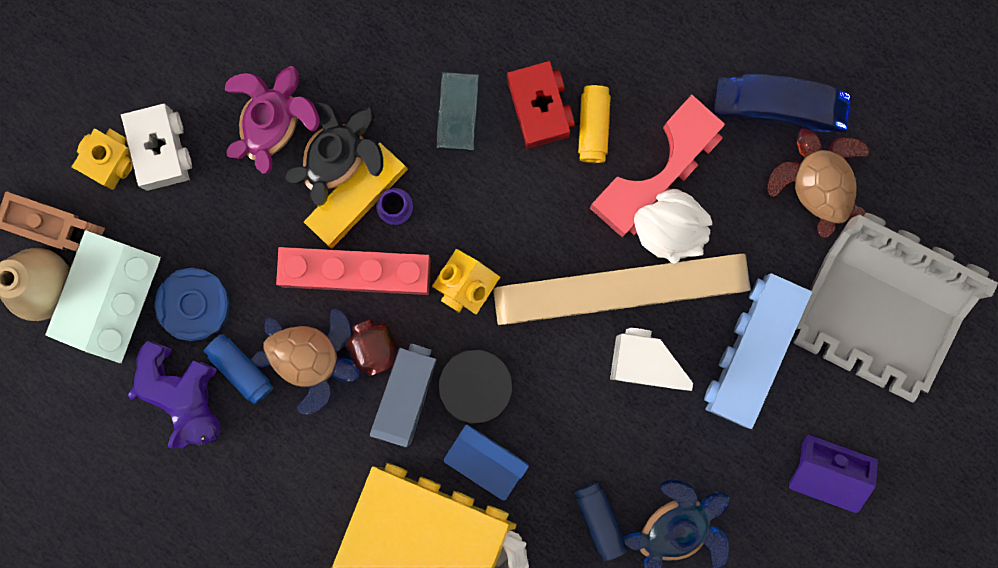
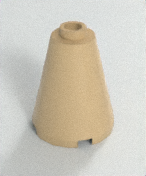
(32, 283)

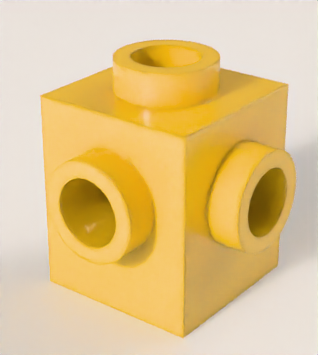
(104, 157)
(465, 282)

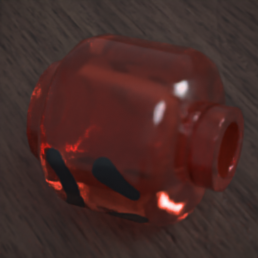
(372, 347)

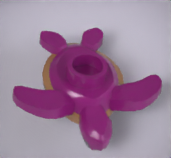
(269, 116)

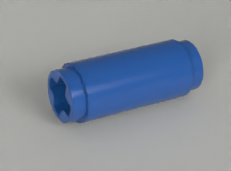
(238, 369)

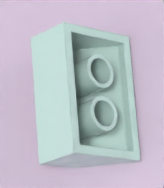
(102, 296)

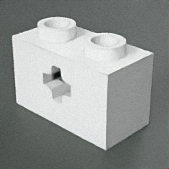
(142, 132)

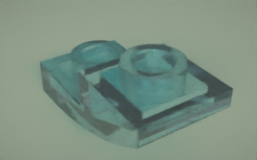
(457, 110)

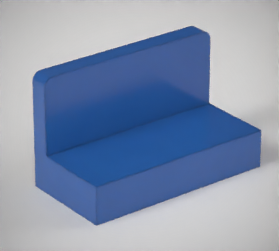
(485, 462)

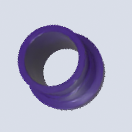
(403, 215)

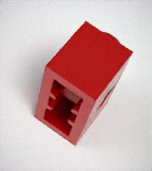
(536, 126)

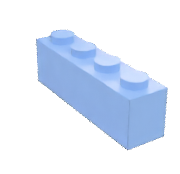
(758, 350)

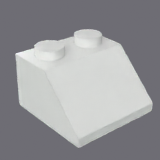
(646, 362)

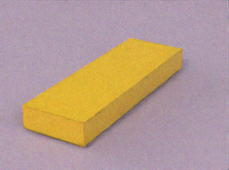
(353, 199)

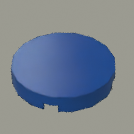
(192, 304)

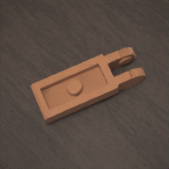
(41, 222)

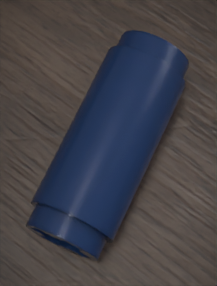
(600, 521)

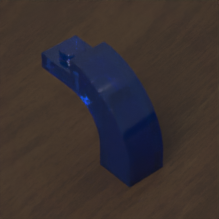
(784, 99)

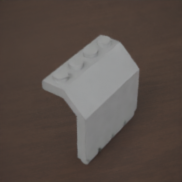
(889, 305)

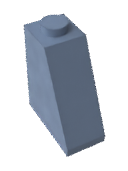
(404, 396)

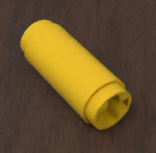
(594, 124)

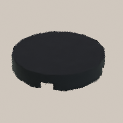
(475, 386)

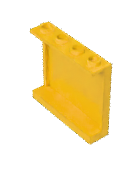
(419, 526)

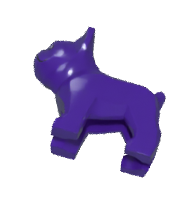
(179, 396)

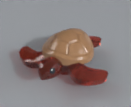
(822, 179)

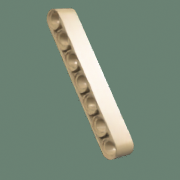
(621, 289)

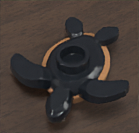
(337, 152)

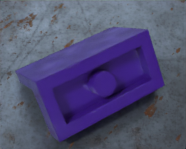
(834, 474)

